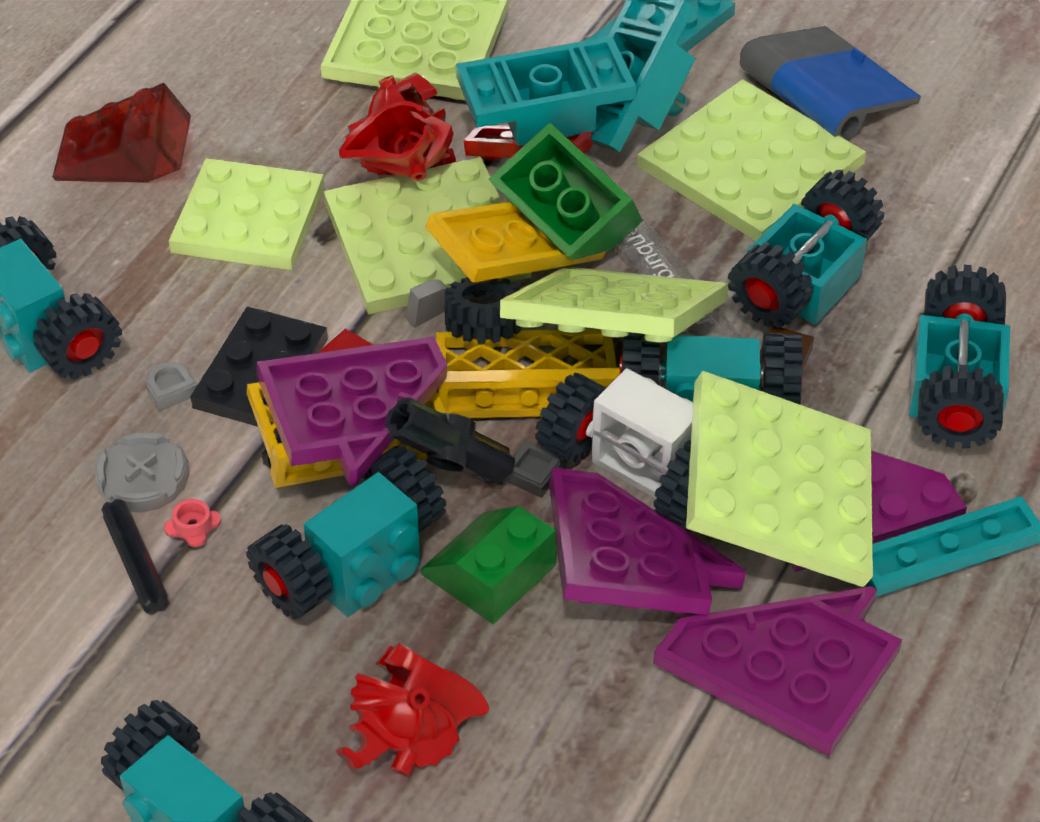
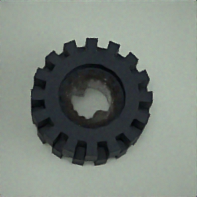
(474, 310)

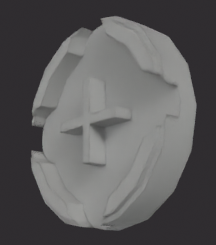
(142, 471)

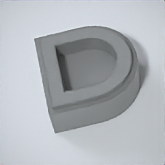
(425, 302)
(169, 384)

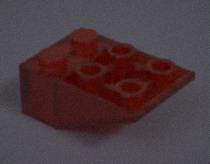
(126, 140)

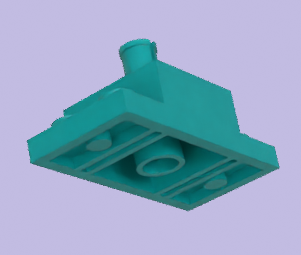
(647, 41)
(546, 87)

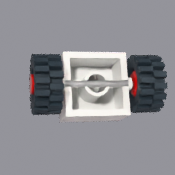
(633, 433)

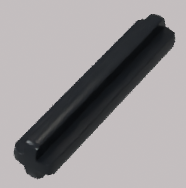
(135, 556)

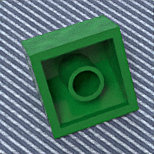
(495, 561)

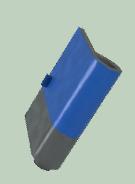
(824, 78)

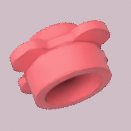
(192, 522)

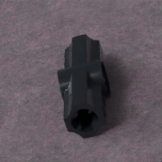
(449, 441)

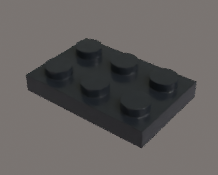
(254, 338)

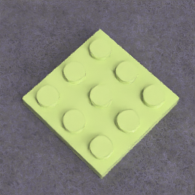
(247, 214)

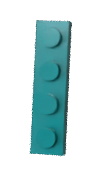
(953, 545)

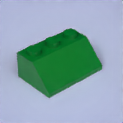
(566, 195)

